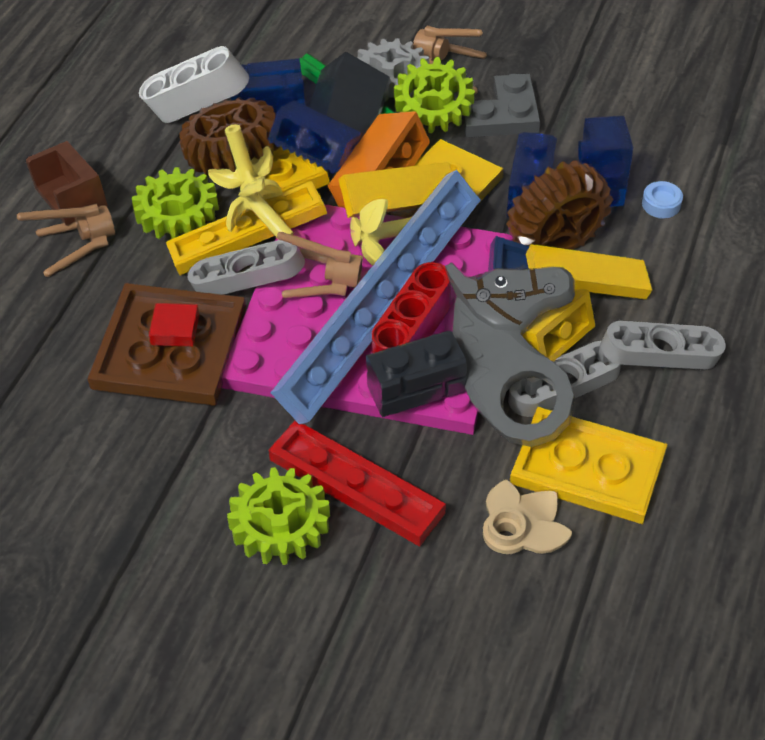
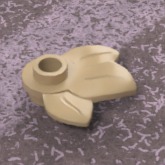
(526, 517)

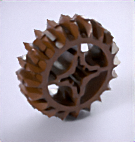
(204, 135)
(560, 207)

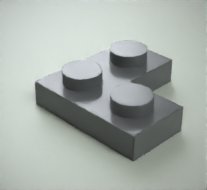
(509, 114)

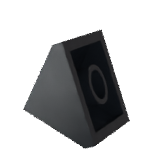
(350, 92)

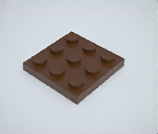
(179, 373)

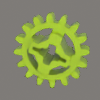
(435, 93)
(172, 203)
(279, 515)

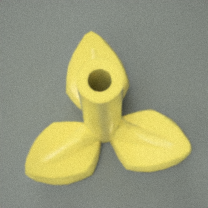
(247, 169)
(253, 198)
(371, 229)

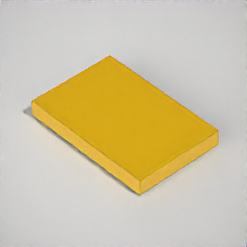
(593, 467)

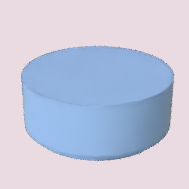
(662, 199)

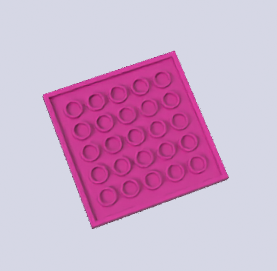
(281, 328)

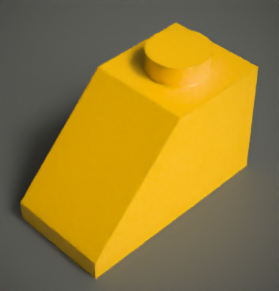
(561, 327)

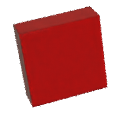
(174, 324)

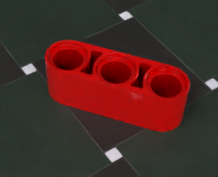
(415, 309)

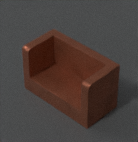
(65, 179)

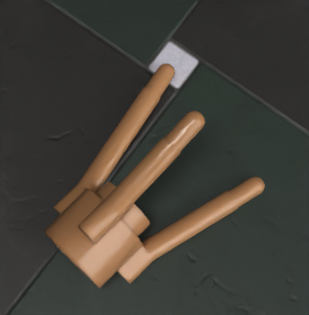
(435, 44)
(92, 224)
(341, 267)

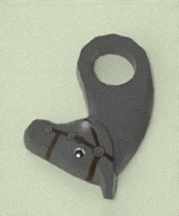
(490, 326)

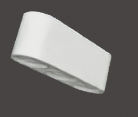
(194, 84)

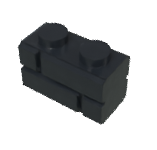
(416, 373)

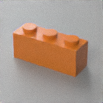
(389, 143)

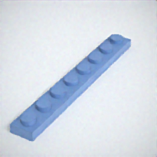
(351, 326)

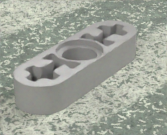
(271, 263)
(633, 345)
(575, 363)

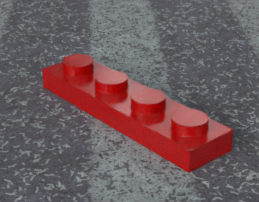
(358, 482)

